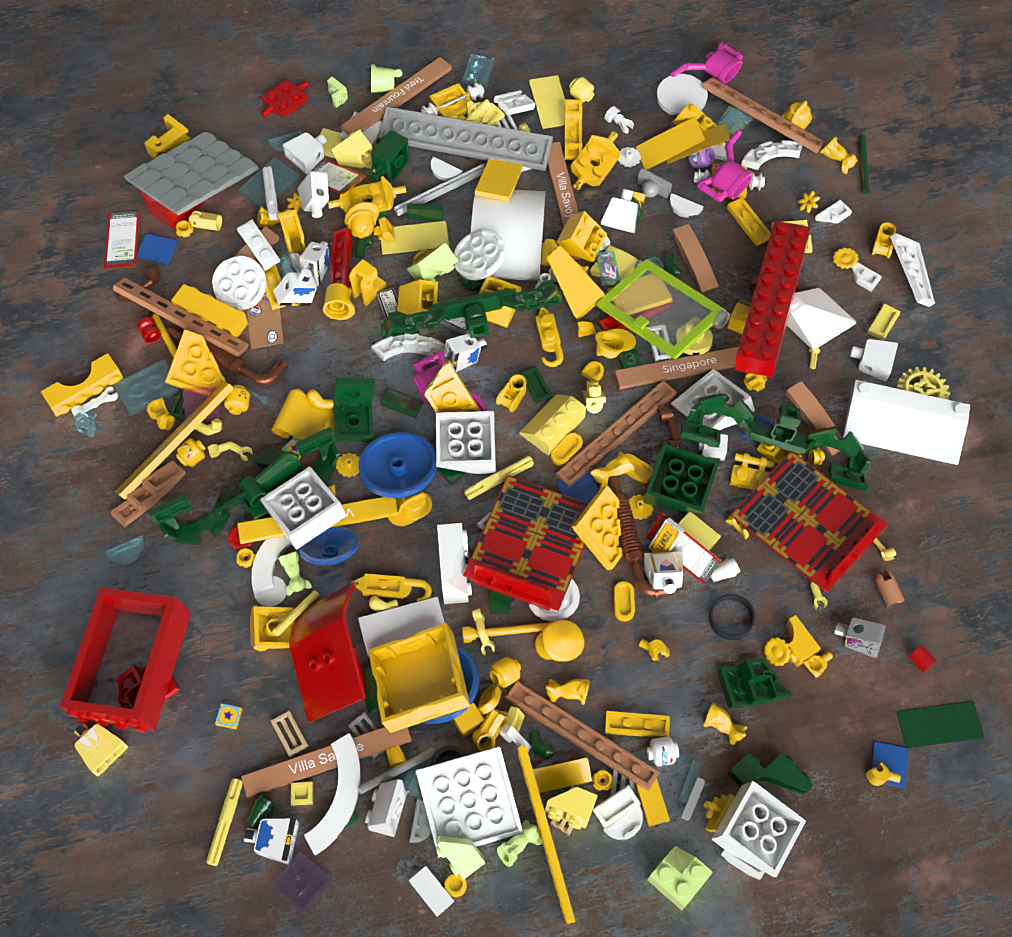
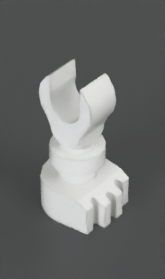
(613, 114)

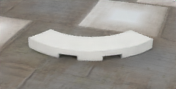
(769, 150)
(407, 344)
(265, 562)

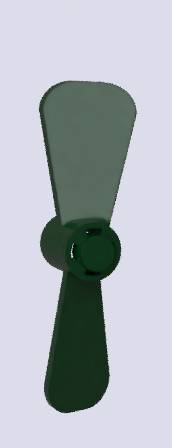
(255, 488)

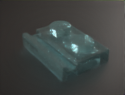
(478, 70)

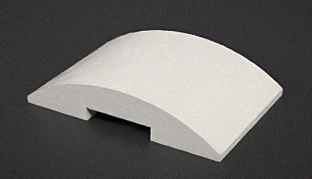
(520, 228)

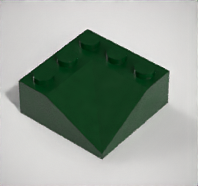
(681, 480)

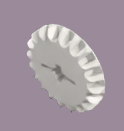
(567, 608)

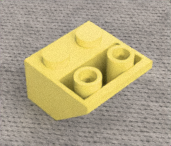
(353, 151)
(572, 806)

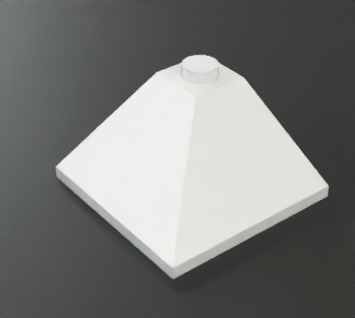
(817, 317)
(708, 385)

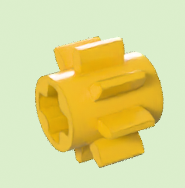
(755, 381)

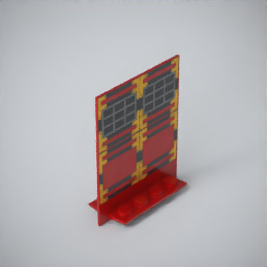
(809, 521)
(528, 545)

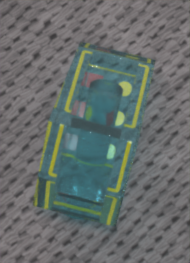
(735, 119)

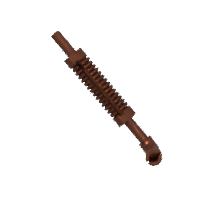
(237, 366)
(630, 542)

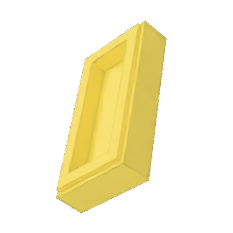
(883, 322)

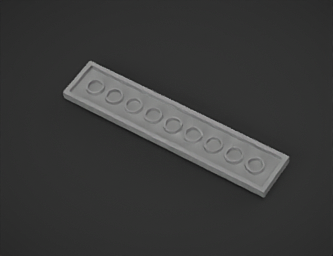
(468, 138)

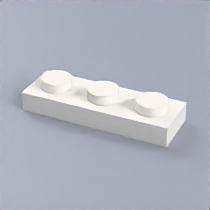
(258, 245)

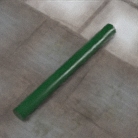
(864, 164)

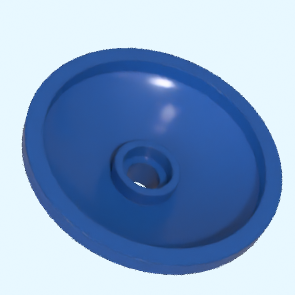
(330, 546)

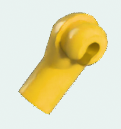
(317, 401)

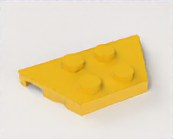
(449, 393)

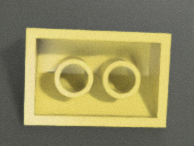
(554, 422)

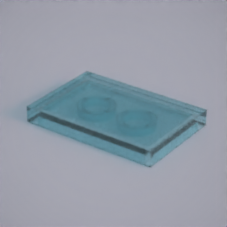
(283, 178)
(145, 387)

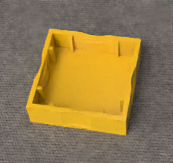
(418, 678)

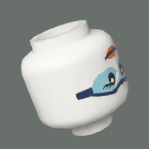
(662, 751)

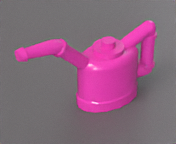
(721, 64)
(727, 177)
(423, 378)

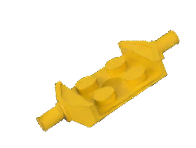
(601, 151)
(380, 192)

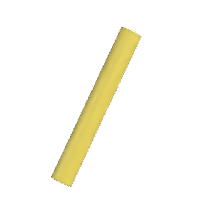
(296, 612)

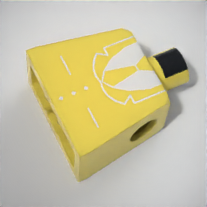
(98, 747)

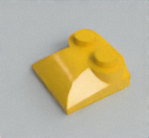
(263, 622)

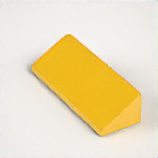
(562, 775)

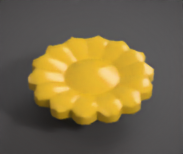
(845, 258)
(348, 465)
(639, 508)
(777, 651)

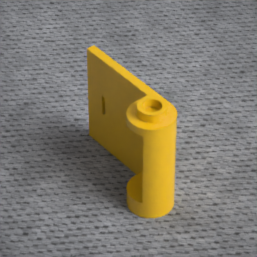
(300, 417)

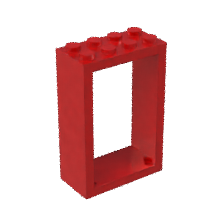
(158, 670)

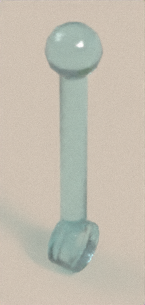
(264, 400)

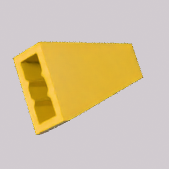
(576, 285)

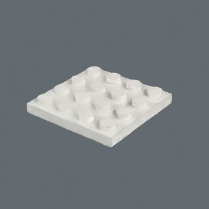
(470, 798)

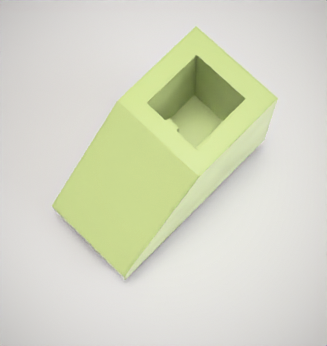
(462, 854)

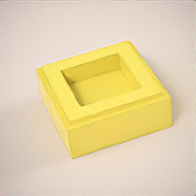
(301, 793)

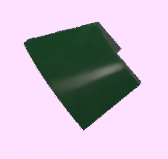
(751, 684)

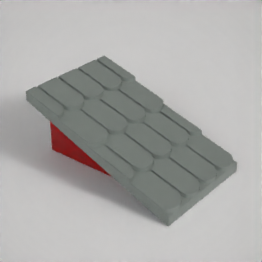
(188, 176)

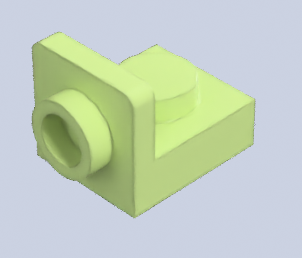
(338, 92)

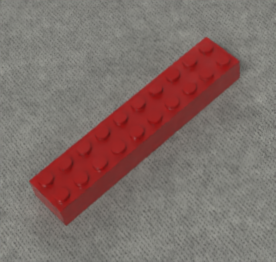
(772, 299)

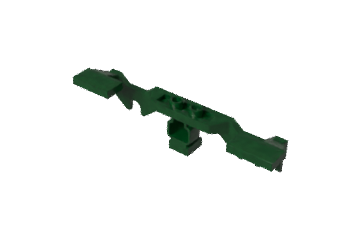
(473, 310)
(781, 435)
(191, 533)

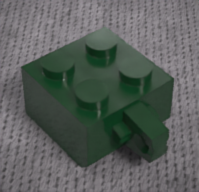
(389, 157)

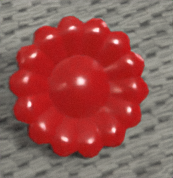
(234, 540)

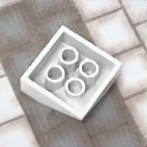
(466, 441)
(303, 507)
(452, 552)
(759, 829)

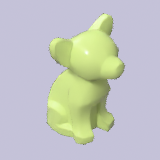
(292, 568)
(509, 851)

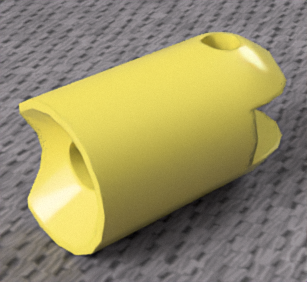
(205, 220)

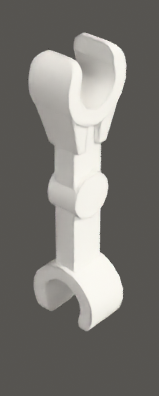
(95, 402)

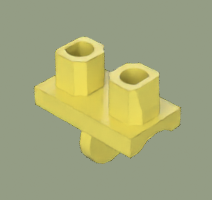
(593, 397)

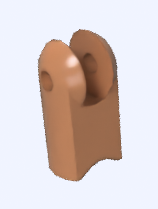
(889, 589)

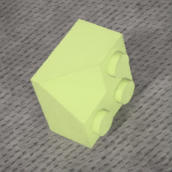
(436, 262)
(679, 876)

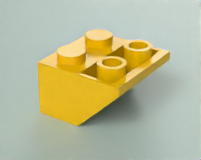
(582, 236)
(417, 296)
(503, 316)

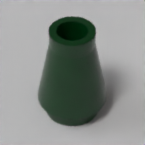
(260, 810)

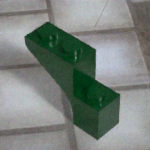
(780, 773)

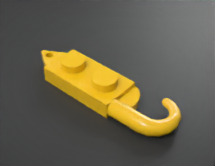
(391, 586)

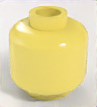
(581, 89)

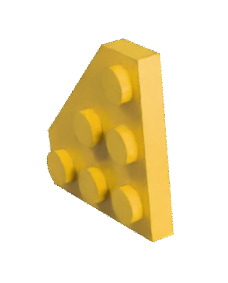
(194, 364)
(601, 528)

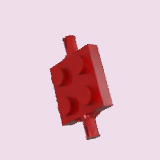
(284, 98)

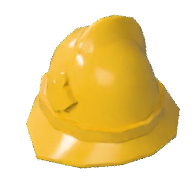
(362, 219)

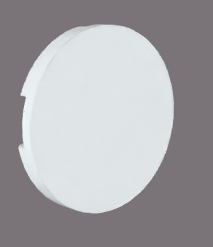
(678, 91)
(479, 255)
(239, 282)

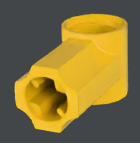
(490, 728)

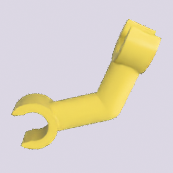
(215, 450)
(817, 595)
(479, 619)

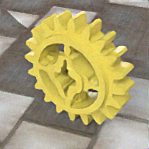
(927, 383)

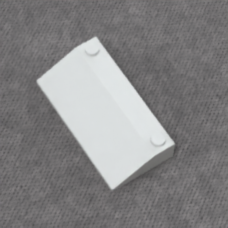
(907, 421)

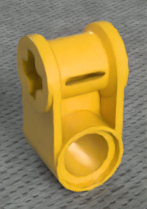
(883, 243)
(510, 395)

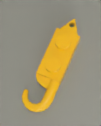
(549, 336)

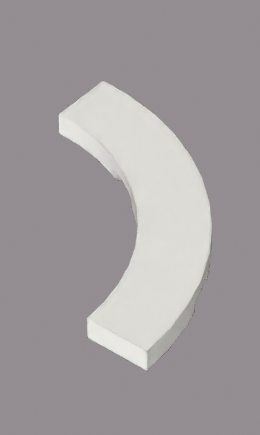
(345, 798)

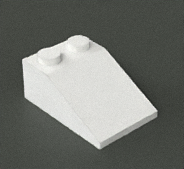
(387, 807)

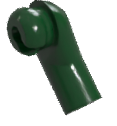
(361, 245)
(670, 266)
(472, 284)
(539, 747)

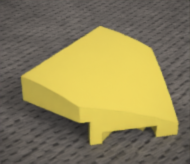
(484, 113)

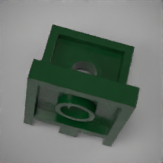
(353, 401)

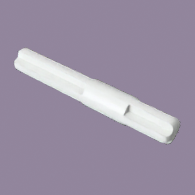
(270, 193)

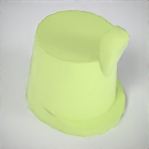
(383, 78)

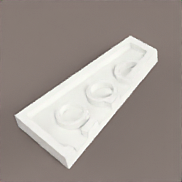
(914, 268)

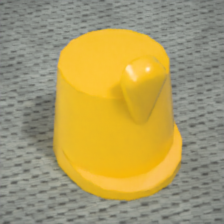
(337, 302)

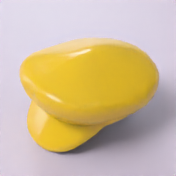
(560, 641)

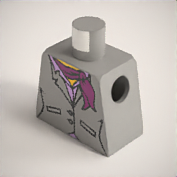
(862, 636)

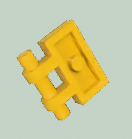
(748, 477)

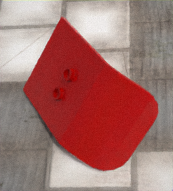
(325, 657)

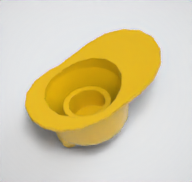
(799, 114)
(613, 342)
(411, 509)

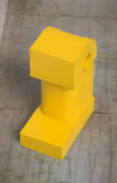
(169, 140)
(292, 231)
(366, 281)

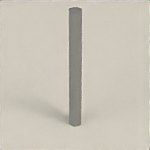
(396, 770)

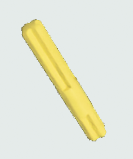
(498, 477)
(224, 821)

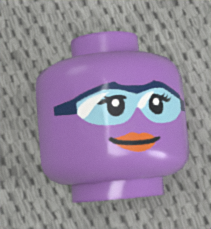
(702, 158)

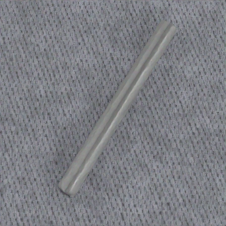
(440, 189)

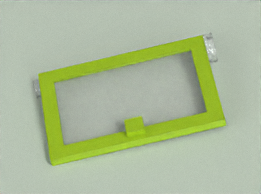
(662, 308)

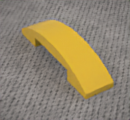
(573, 128)

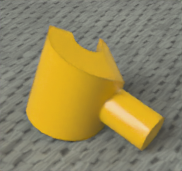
(655, 647)
(818, 663)
(880, 774)

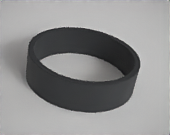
(742, 600)

